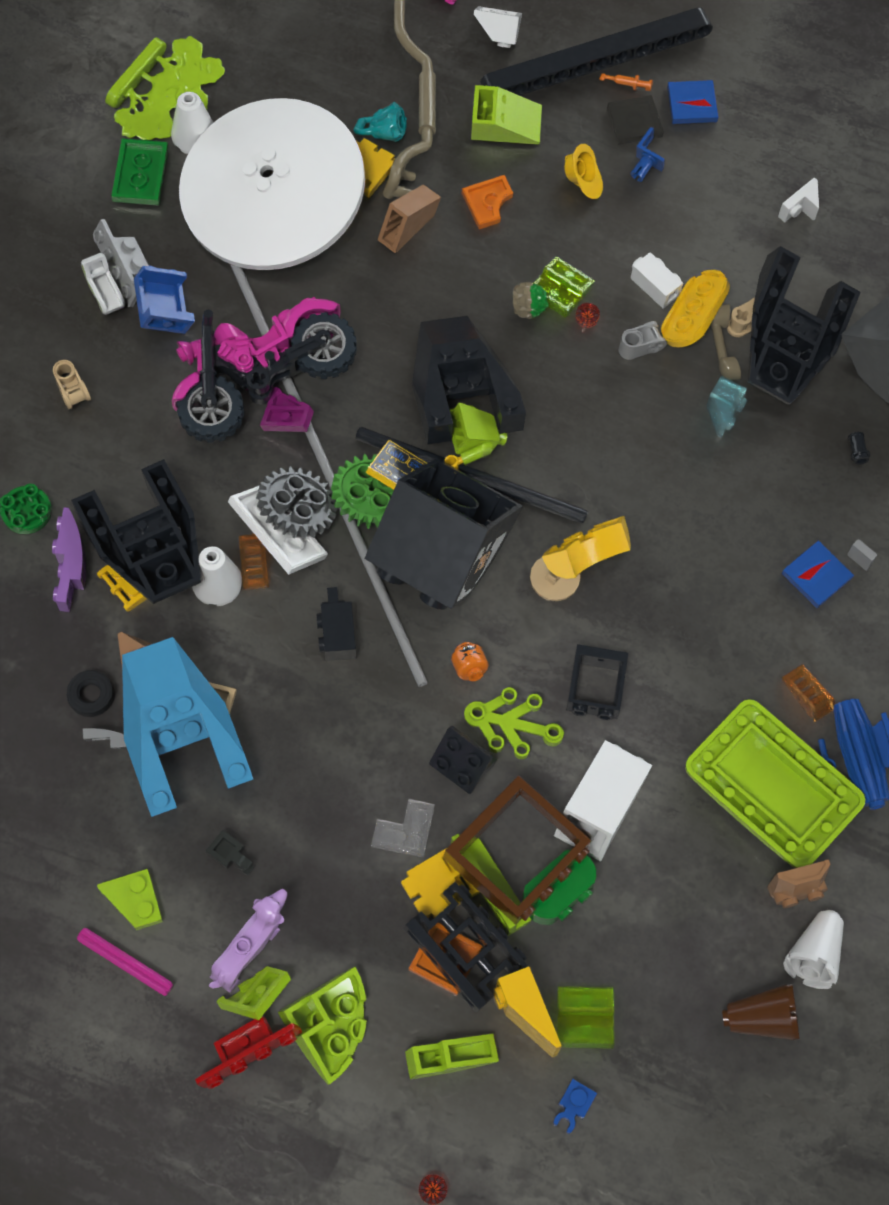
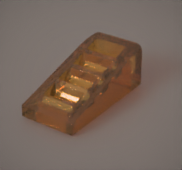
(253, 546)
(819, 705)

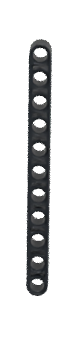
(601, 53)

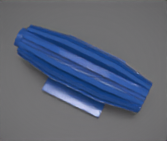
(864, 750)

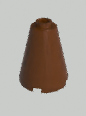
(765, 1014)

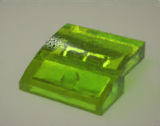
(564, 285)
(585, 1017)

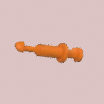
(628, 81)

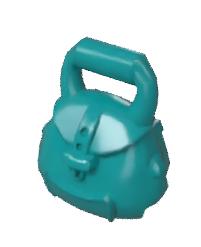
(385, 124)

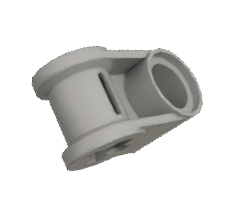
(645, 340)

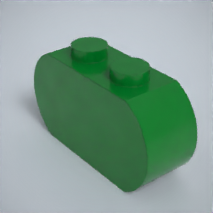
(566, 894)

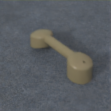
(728, 366)

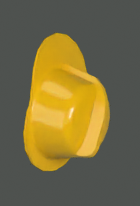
(583, 171)

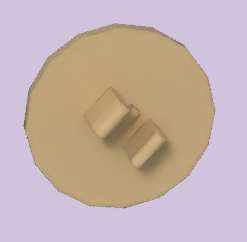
(551, 586)

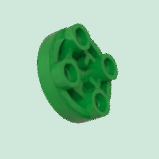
(25, 509)

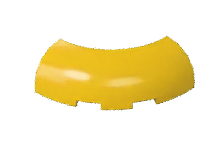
(582, 550)

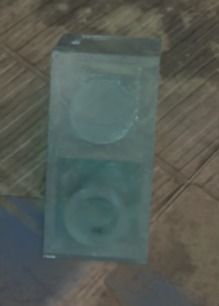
(723, 404)

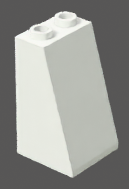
(605, 797)

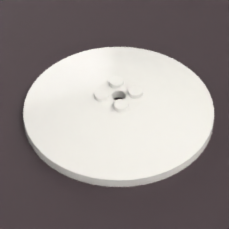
(278, 217)

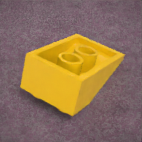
(525, 1008)

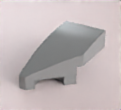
(116, 738)

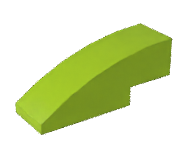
(451, 1056)

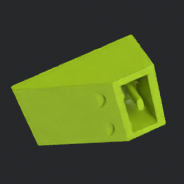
(505, 117)

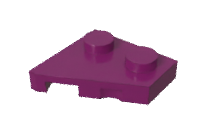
(286, 413)

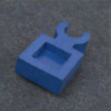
(576, 1103)

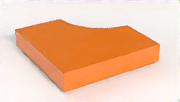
(486, 200)

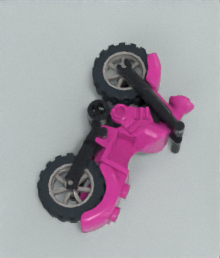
(294, 344)

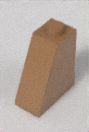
(407, 217)

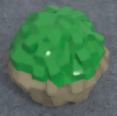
(529, 300)

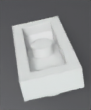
(803, 200)

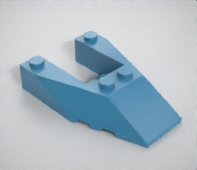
(171, 707)

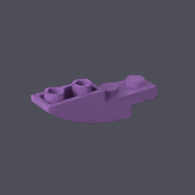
(71, 559)

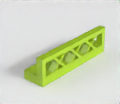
(481, 859)

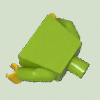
(473, 435)

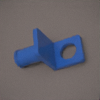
(647, 158)

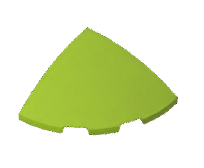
(330, 1023)

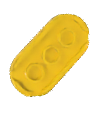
(695, 308)

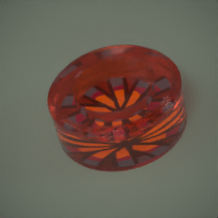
(587, 315)
(433, 1189)

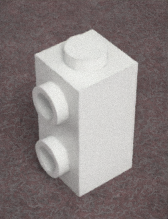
(656, 279)

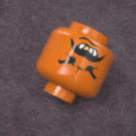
(469, 661)

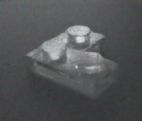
(407, 837)

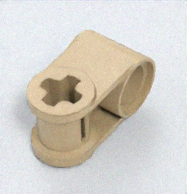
(741, 320)
(71, 387)

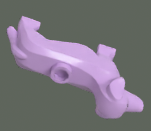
(249, 941)

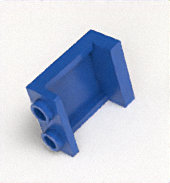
(162, 300)

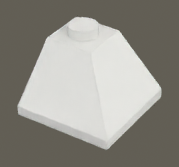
(499, 24)

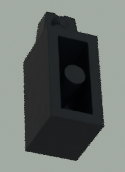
(337, 627)

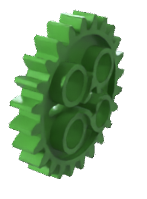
(368, 489)

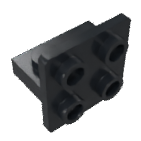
(461, 759)

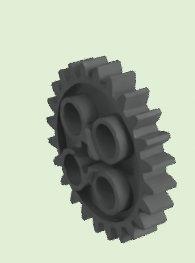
(309, 515)

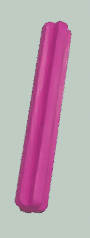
(125, 961)

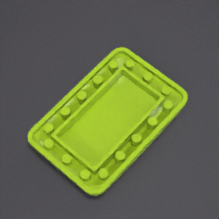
(775, 784)

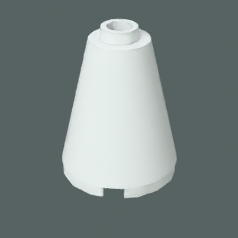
(189, 121)
(219, 578)
(817, 951)

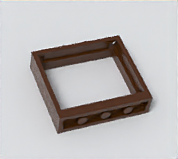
(454, 852)

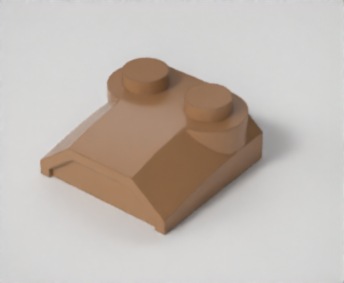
(799, 884)

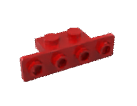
(244, 1046)

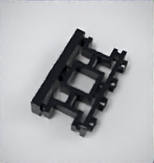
(447, 962)

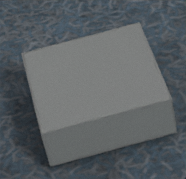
(862, 554)

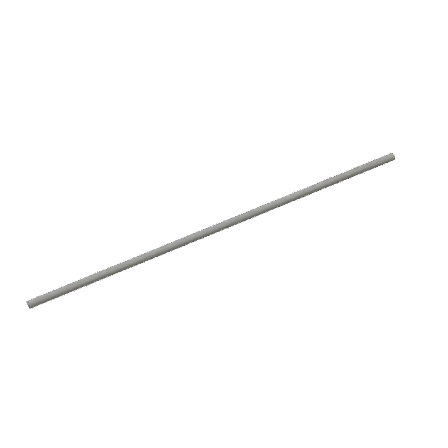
(329, 475)

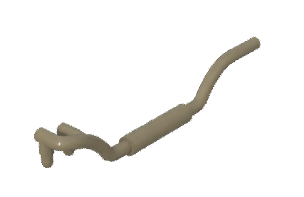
(427, 108)

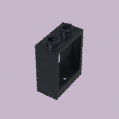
(599, 658)

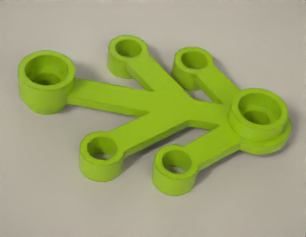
(509, 722)

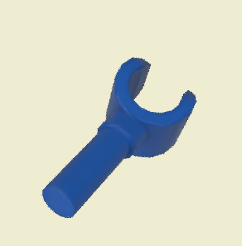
(823, 751)

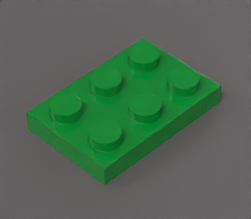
(140, 171)

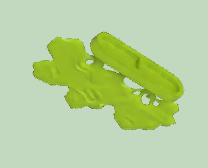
(167, 86)

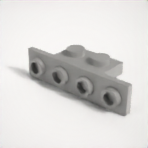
(123, 259)

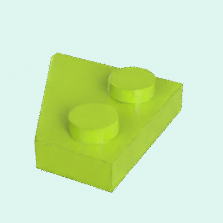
(134, 898)
(256, 993)

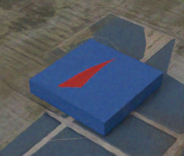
(692, 102)
(817, 574)

